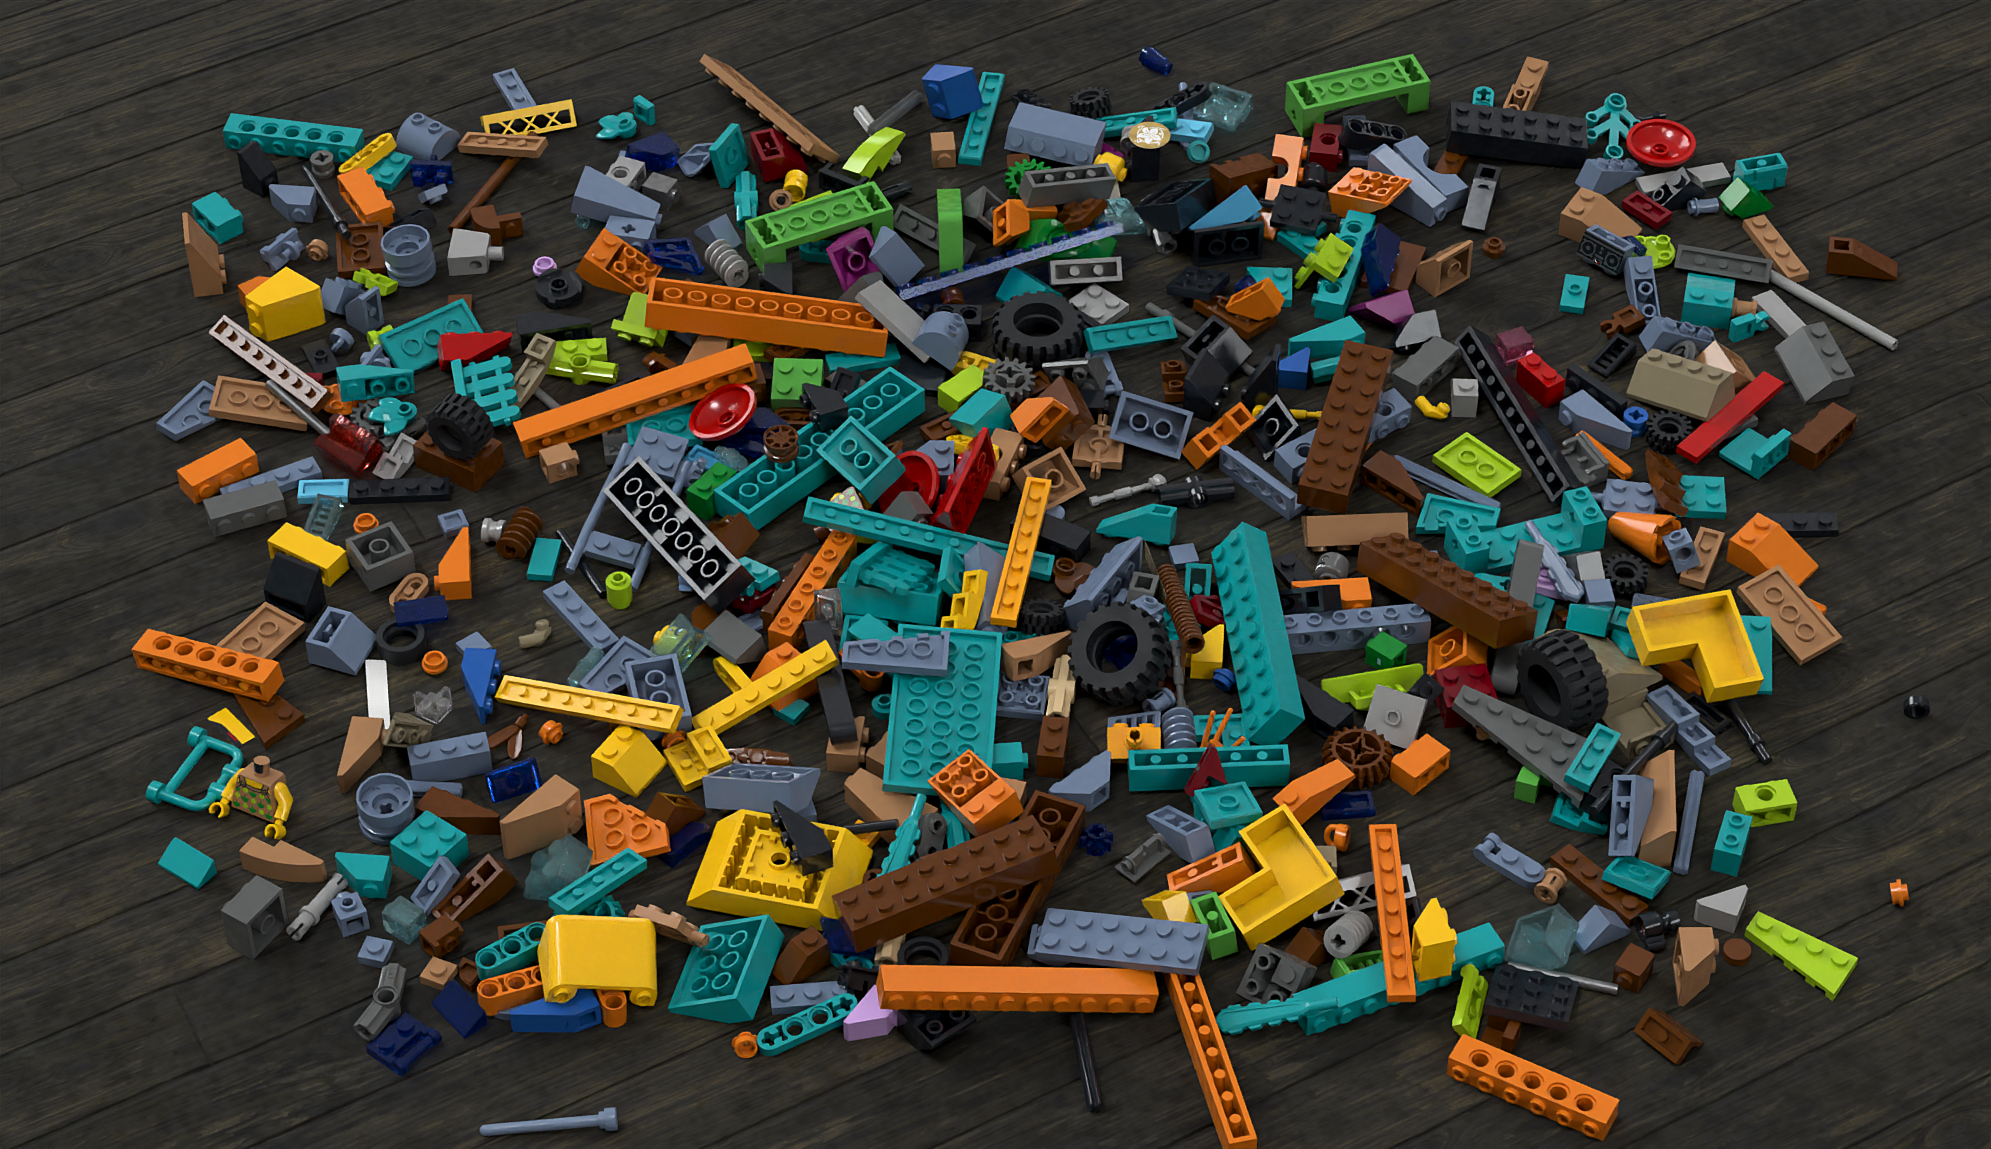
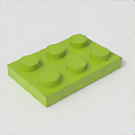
(1476, 465)

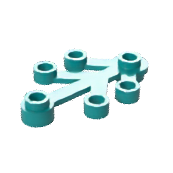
(1616, 107)

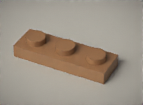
(1707, 547)

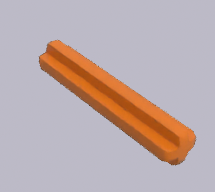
(1616, 465)

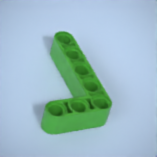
(950, 229)

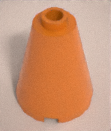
(1644, 533)

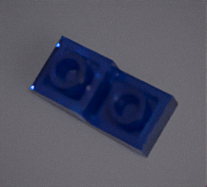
(745, 444)

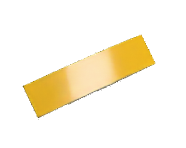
(968, 603)

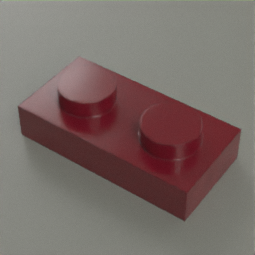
(1646, 209)

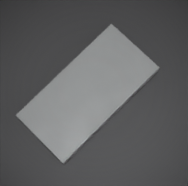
(893, 315)

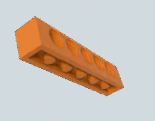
(821, 574)
(208, 665)
(1532, 1087)

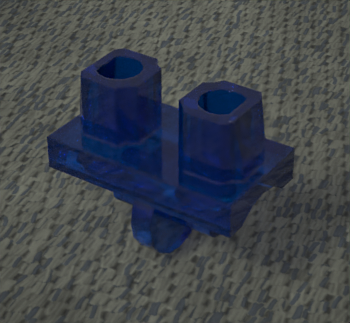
(431, 171)

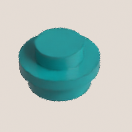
(1198, 151)

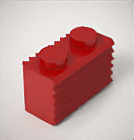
(1540, 380)

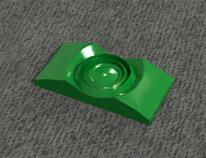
(1046, 229)

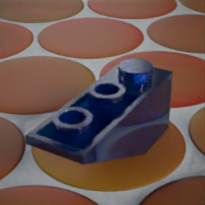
(1378, 255)

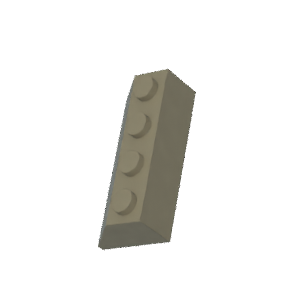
(1681, 385)

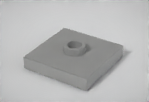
(1395, 715)

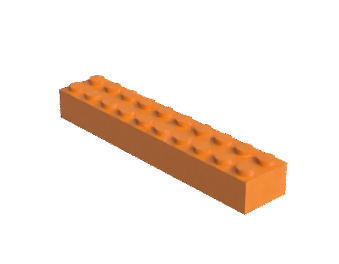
(764, 317)

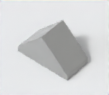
(1722, 909)

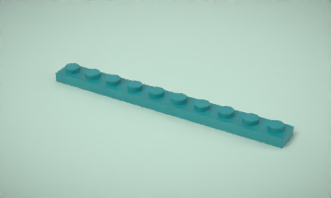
(908, 533)

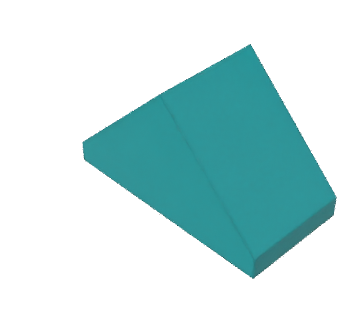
(1589, 619)

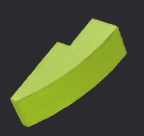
(873, 153)

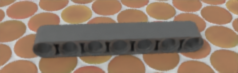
(1522, 587)

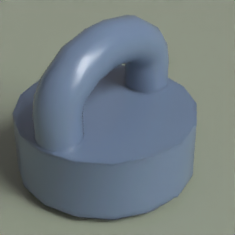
(341, 339)

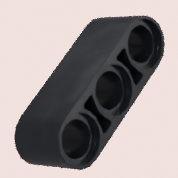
(1369, 135)

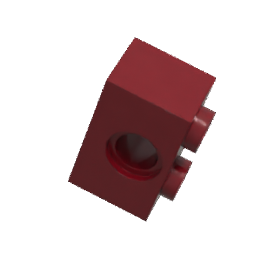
(1326, 146)

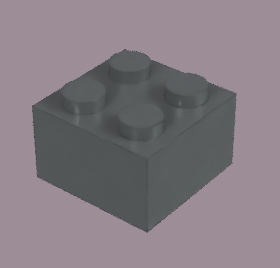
(380, 556)
(254, 916)

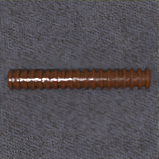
(1181, 610)

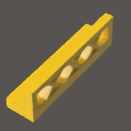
(529, 112)

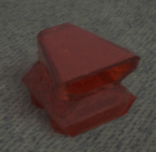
(348, 445)

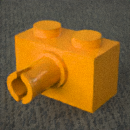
(1124, 738)

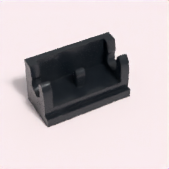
(836, 182)

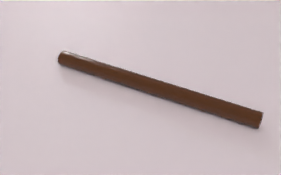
(487, 189)

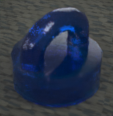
(1244, 283)

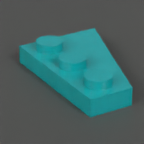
(1440, 508)

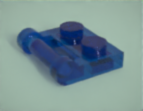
(398, 1039)

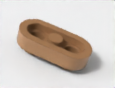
(412, 587)

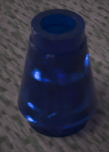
(1154, 60)

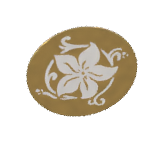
(1149, 135)

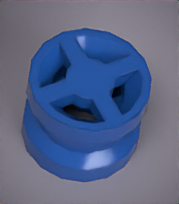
(1636, 420)

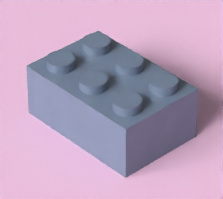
(659, 681)

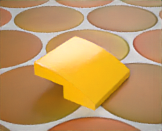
(697, 757)

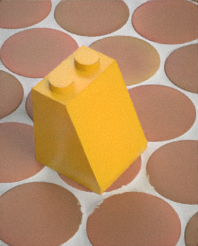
(284, 306)

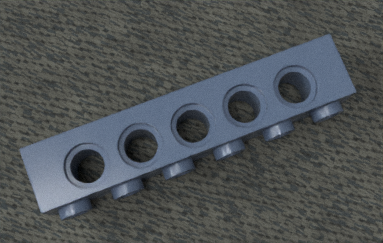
(1392, 414)
(1356, 627)

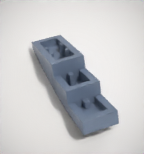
(1691, 734)

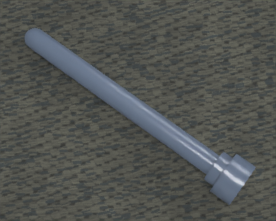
(606, 1119)

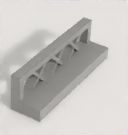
(1362, 880)

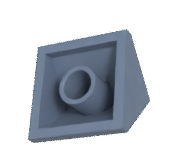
(894, 257)

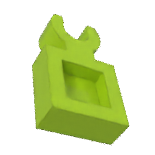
(385, 284)

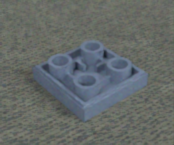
(1022, 697)

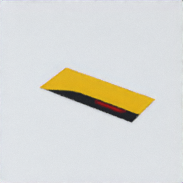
(231, 727)

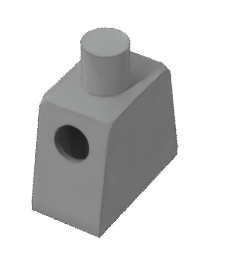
(471, 252)

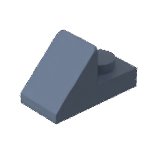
(435, 885)

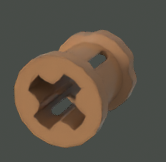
(1742, 308)
(1550, 885)

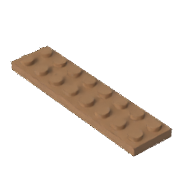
(769, 110)

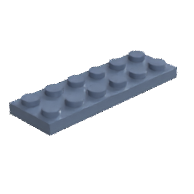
(1122, 941)

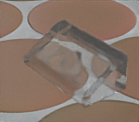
(829, 604)

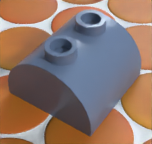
(425, 137)
(943, 337)

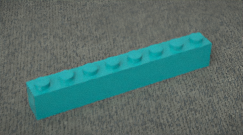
(1365, 989)

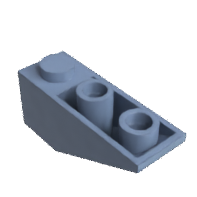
(1607, 175)
(1642, 286)
(1667, 333)

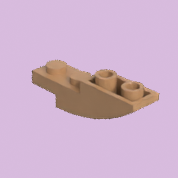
(1528, 85)

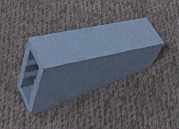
(602, 196)
(1420, 197)
(986, 559)

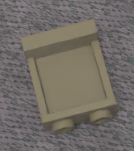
(1635, 721)

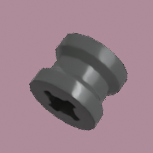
(322, 164)

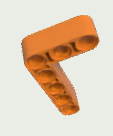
(526, 986)

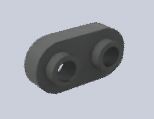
(930, 837)

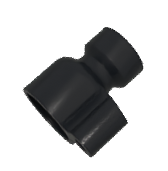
(1651, 928)

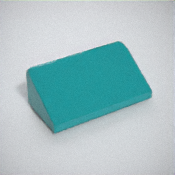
(187, 863)

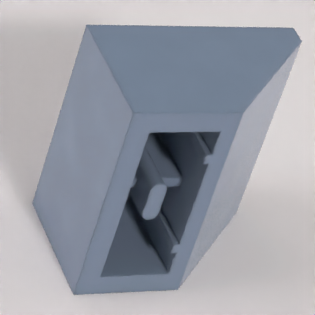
(340, 641)

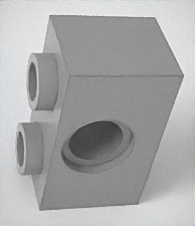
(628, 172)

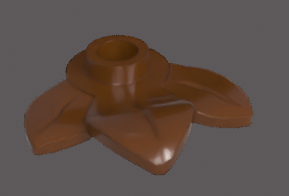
(1070, 574)

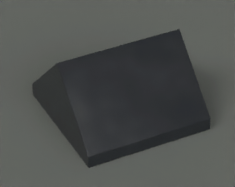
(1273, 428)

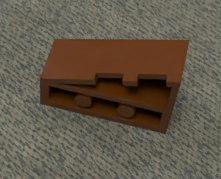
(1248, 170)

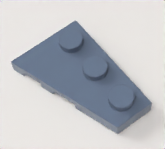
(189, 414)
(609, 673)

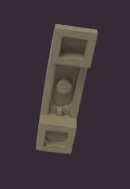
(533, 370)

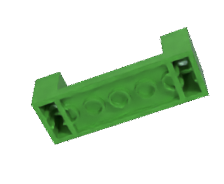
(1314, 95)
(855, 207)

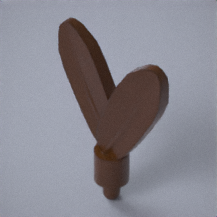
(513, 735)

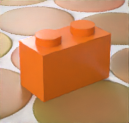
(1419, 764)

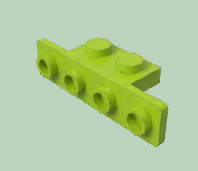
(1360, 687)

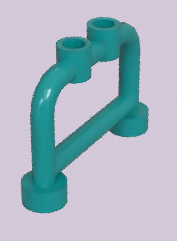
(200, 741)

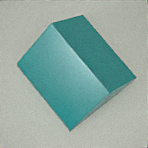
(1019, 282)
(983, 410)

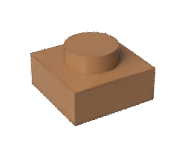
(438, 973)

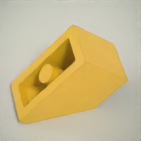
(1211, 656)
(1170, 906)

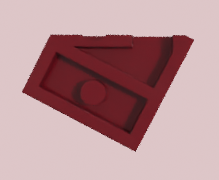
(1208, 610)

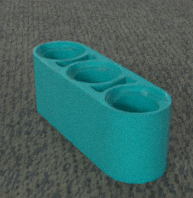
(498, 952)

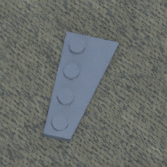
(909, 656)

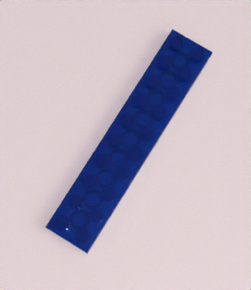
(1013, 258)

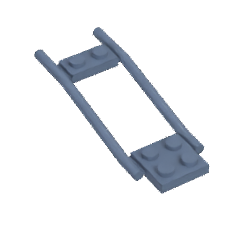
(665, 457)

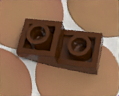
(1172, 379)

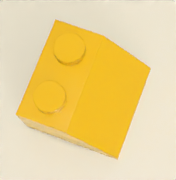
(627, 761)

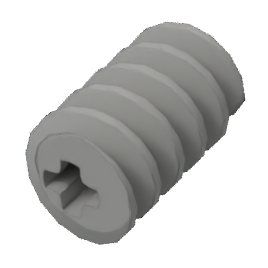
(727, 263)
(1347, 934)

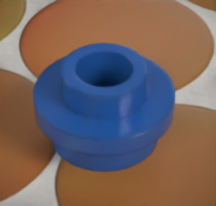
(1224, 679)

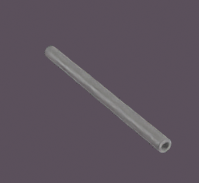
(1833, 310)

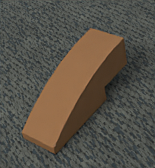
(282, 862)

